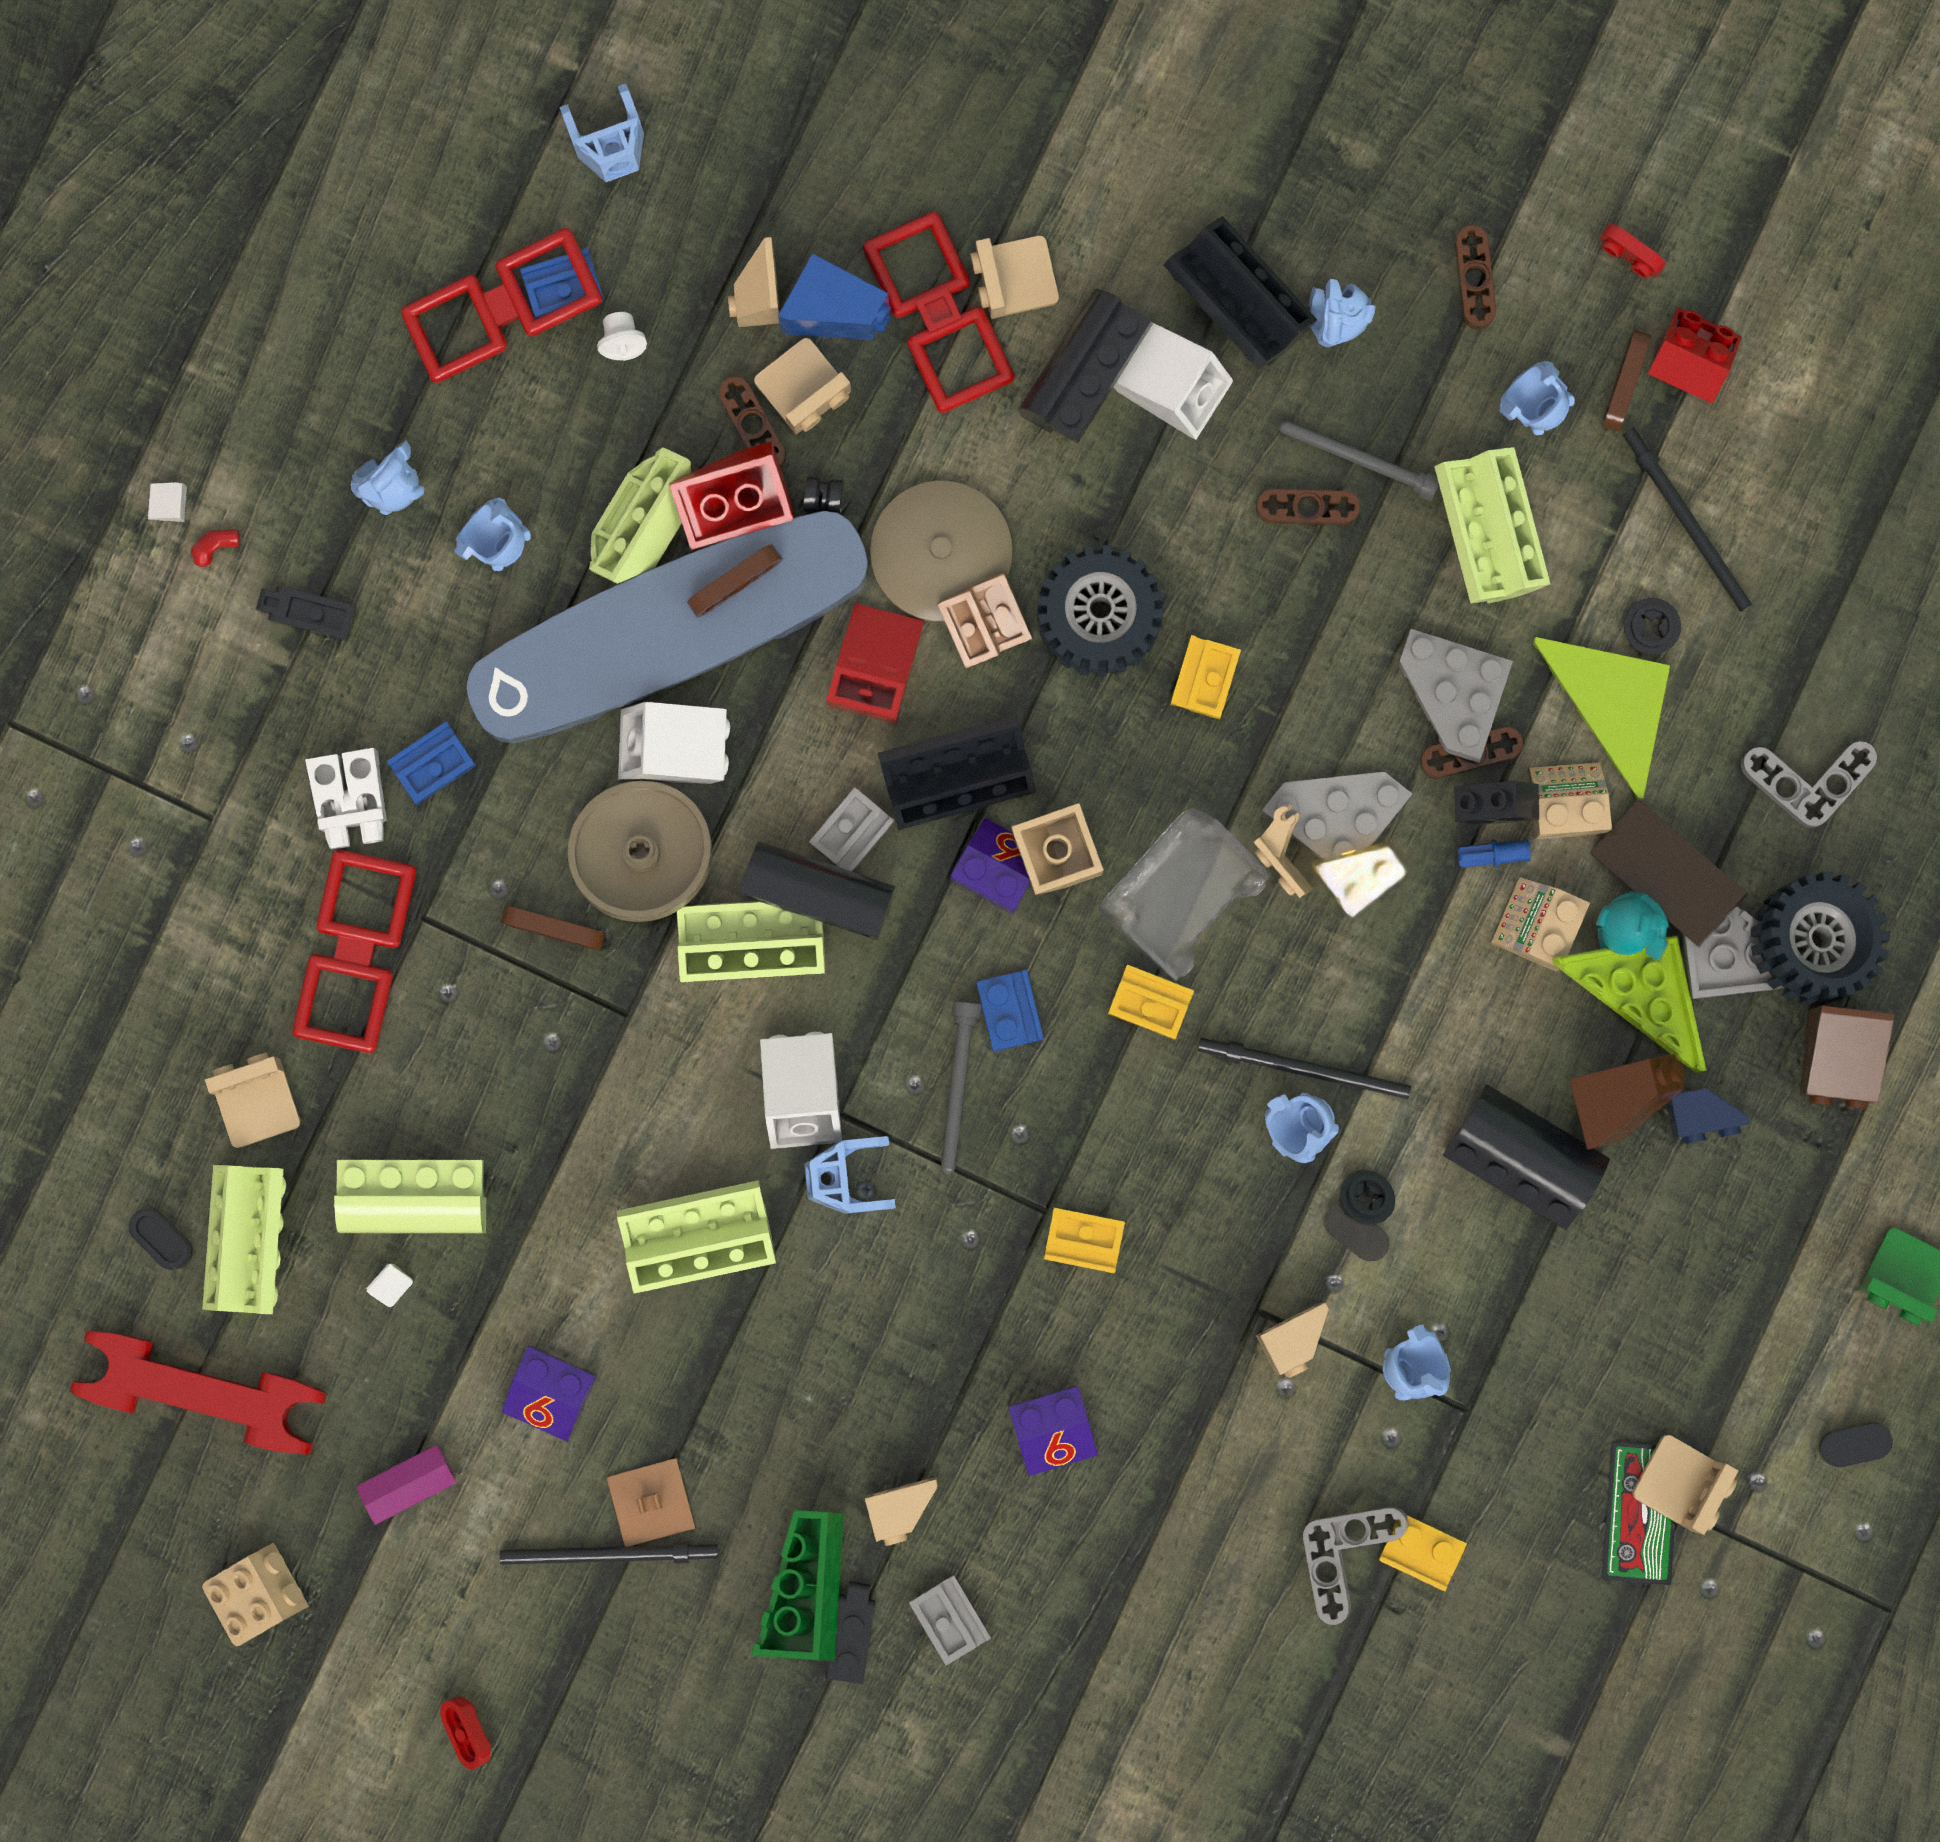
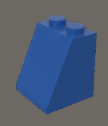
(834, 304)

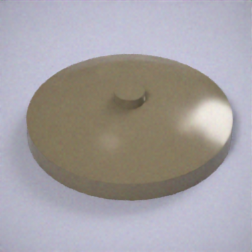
(936, 544)
(640, 851)

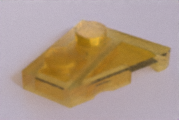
(1359, 876)

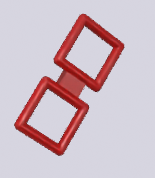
(501, 305)
(938, 312)
(354, 951)

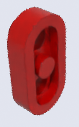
(1643, 259)
(465, 1732)

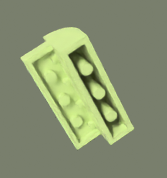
(1492, 526)
(747, 942)
(410, 1196)
(696, 1236)
(243, 1239)

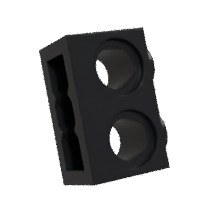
(1496, 802)

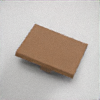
(650, 1502)

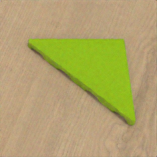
(1617, 701)
(1645, 993)

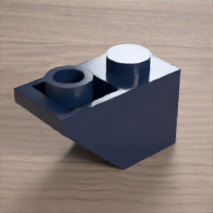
(1703, 1112)

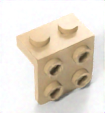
(1015, 276)
(803, 386)
(254, 1100)
(1685, 1485)
(254, 1595)

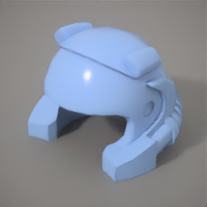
(1339, 314)
(1537, 398)
(389, 485)
(493, 535)
(1300, 1126)
(1417, 1366)

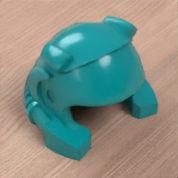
(1632, 924)

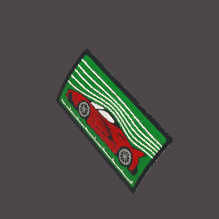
(1636, 1537)

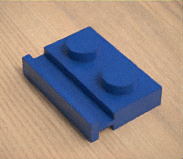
(554, 283)
(431, 763)
(1009, 1010)

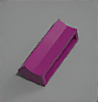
(406, 1484)

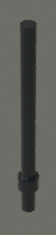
(1648, 461)
(1235, 1052)
(679, 1552)

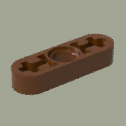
(1463, 252)
(1626, 380)
(747, 398)
(1317, 495)
(734, 580)
(1498, 754)
(553, 928)

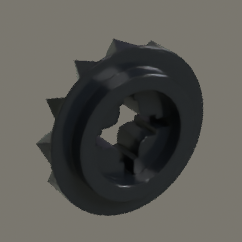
(1652, 609)
(1374, 1186)

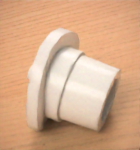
(621, 338)

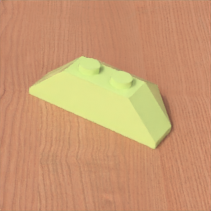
(639, 519)

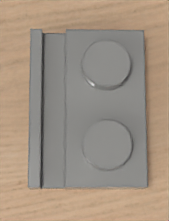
(851, 831)
(949, 1620)

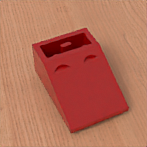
(875, 663)

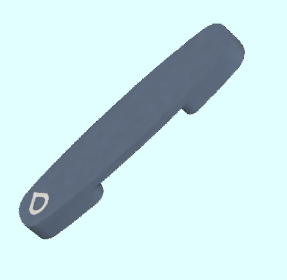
(649, 639)

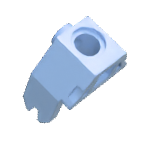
(595, 147)
(833, 1163)

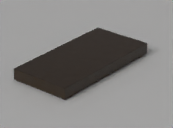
(1671, 871)

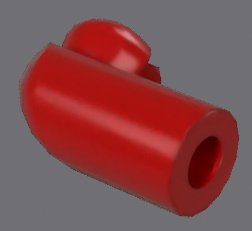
(210, 542)

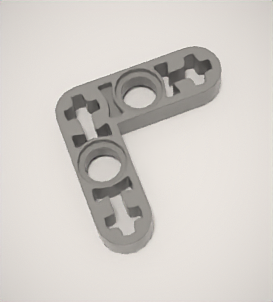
(1804, 792)
(1340, 1540)

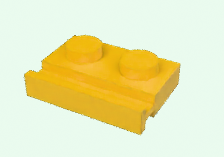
(1205, 677)
(1151, 1002)
(1084, 1240)
(1424, 1553)

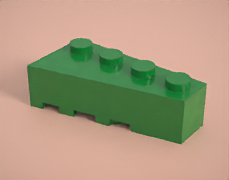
(805, 1591)

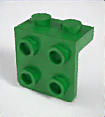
(1904, 1277)

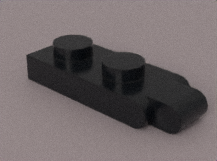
(307, 612)
(853, 1634)

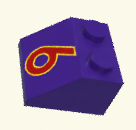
(993, 867)
(548, 1393)
(1053, 1430)

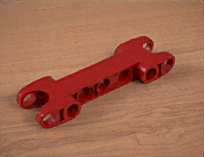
(260, 1408)

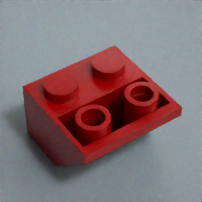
(1695, 355)

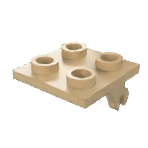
(1272, 851)

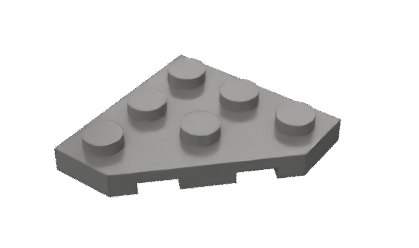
(1455, 689)
(1340, 811)
(1726, 960)

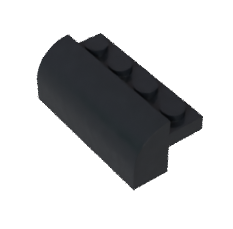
(1241, 293)
(1085, 366)
(957, 772)
(817, 890)
(1527, 1157)

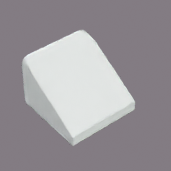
(167, 501)
(389, 1285)

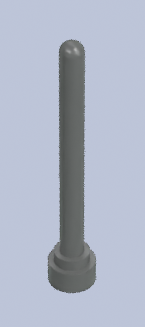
(1423, 483)
(965, 1017)

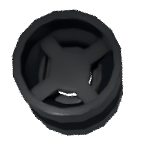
(831, 497)

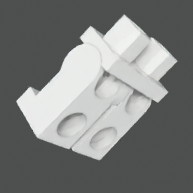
(351, 807)

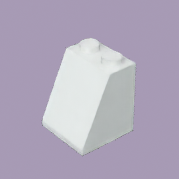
(1175, 380)
(673, 743)
(800, 1090)

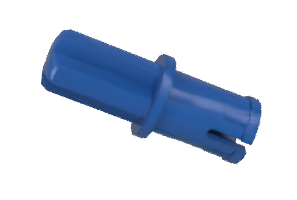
(1494, 853)

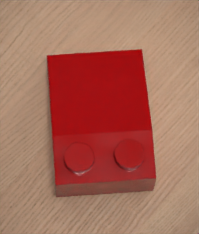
(733, 496)

